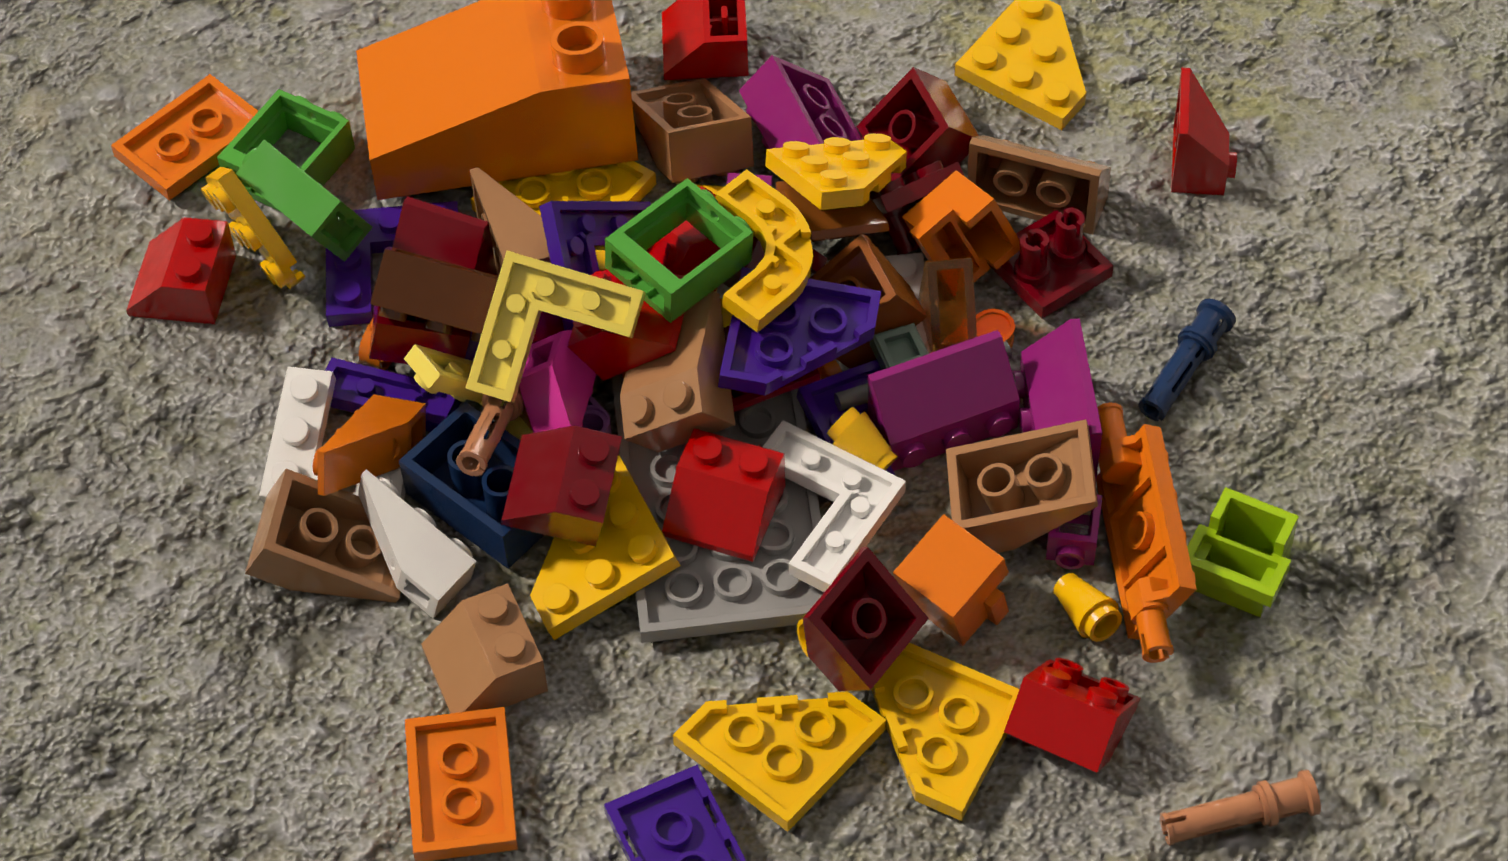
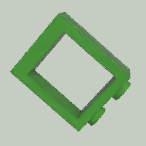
(298, 114)
(303, 200)
(665, 292)

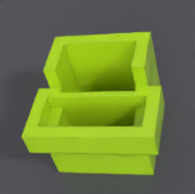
(1243, 552)

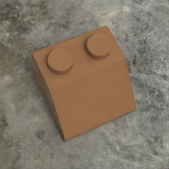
(485, 654)

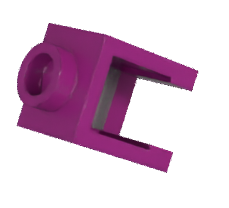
(1075, 541)

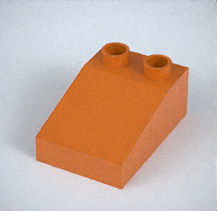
(498, 91)

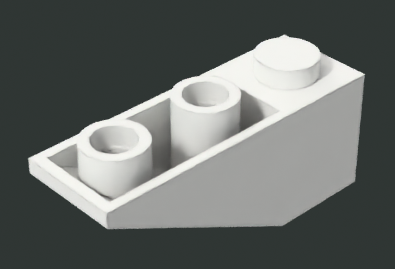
(418, 555)

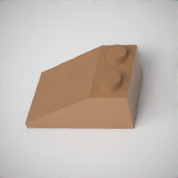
(693, 130)
(510, 220)
(681, 389)
(1022, 484)
(319, 543)

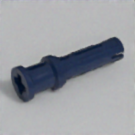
(1195, 345)

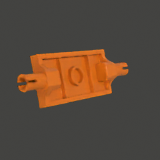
(1143, 530)

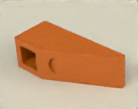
(371, 441)

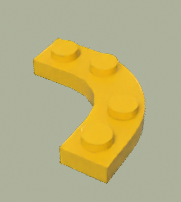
(786, 247)

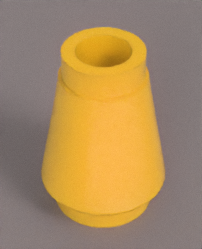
(860, 437)
(1089, 609)

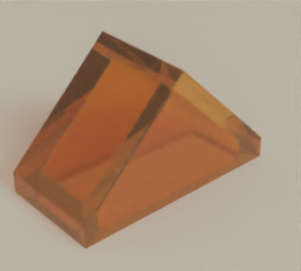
(948, 302)

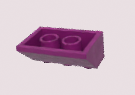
(795, 105)
(1058, 384)
(944, 399)

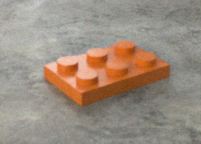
(184, 137)
(460, 784)

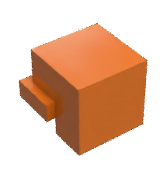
(962, 223)
(954, 579)

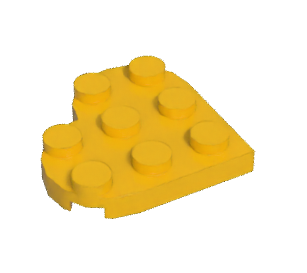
(251, 226)

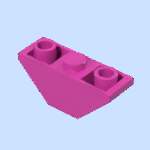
(555, 384)

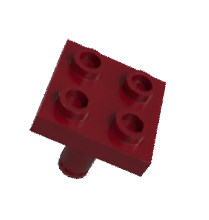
(898, 194)
(1054, 263)

